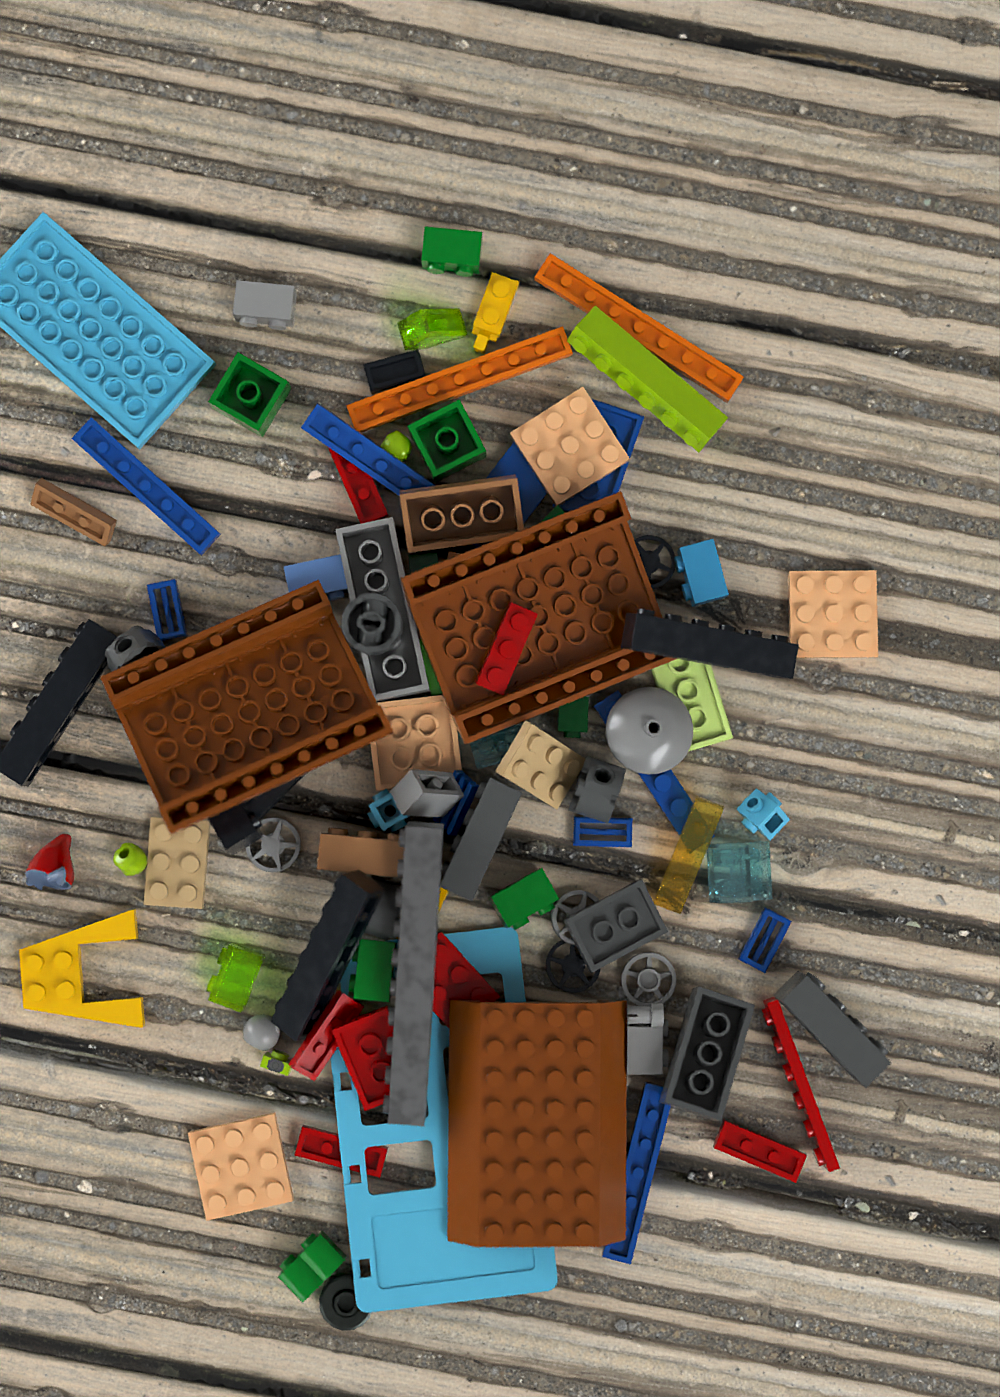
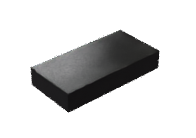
(394, 371)

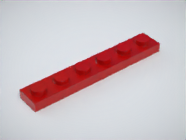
(803, 1096)

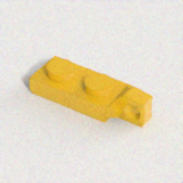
(493, 310)

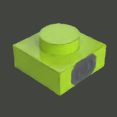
(277, 1062)

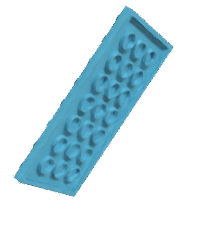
(96, 332)

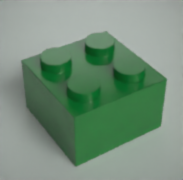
(250, 394)
(447, 441)

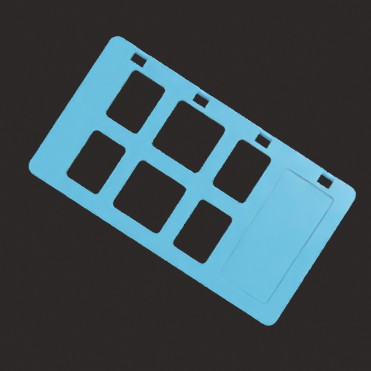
(408, 1228)

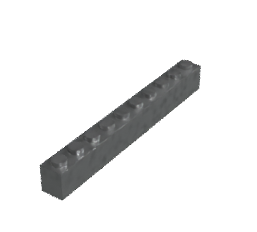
(415, 973)

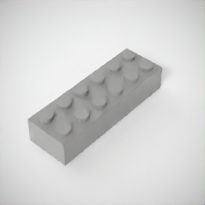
(375, 565)

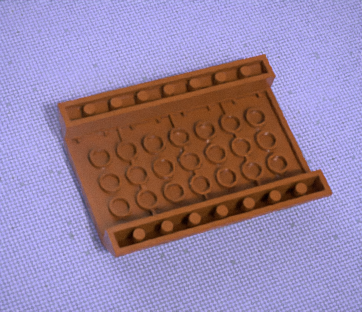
(581, 582)
(245, 706)
(537, 1123)

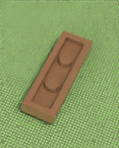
(73, 512)

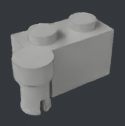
(645, 1040)

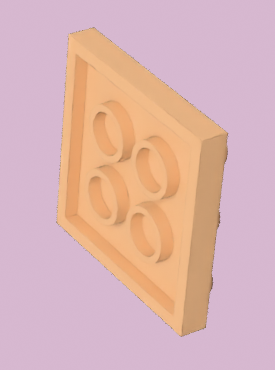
(569, 446)
(833, 613)
(421, 740)
(240, 1166)

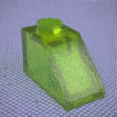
(431, 328)

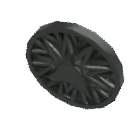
(339, 1304)

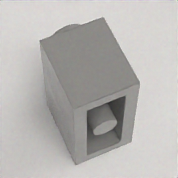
(264, 304)
(426, 793)

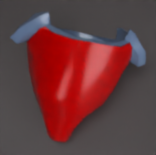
(52, 865)

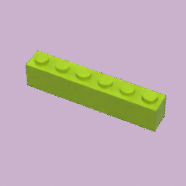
(646, 378)

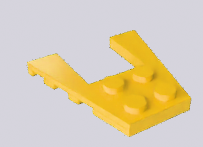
(55, 978)

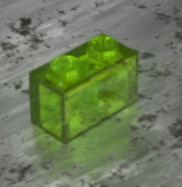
(235, 977)

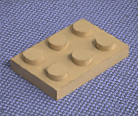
(540, 765)
(177, 865)

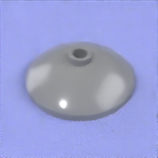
(634, 743)

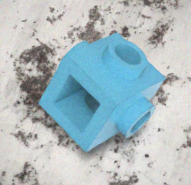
(762, 814)
(378, 816)

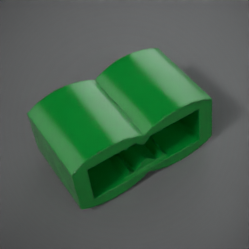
(311, 1266)

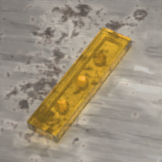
(688, 854)

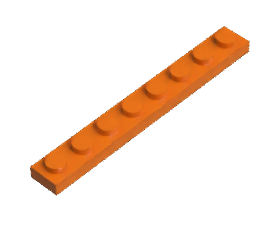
(654, 336)
(459, 380)

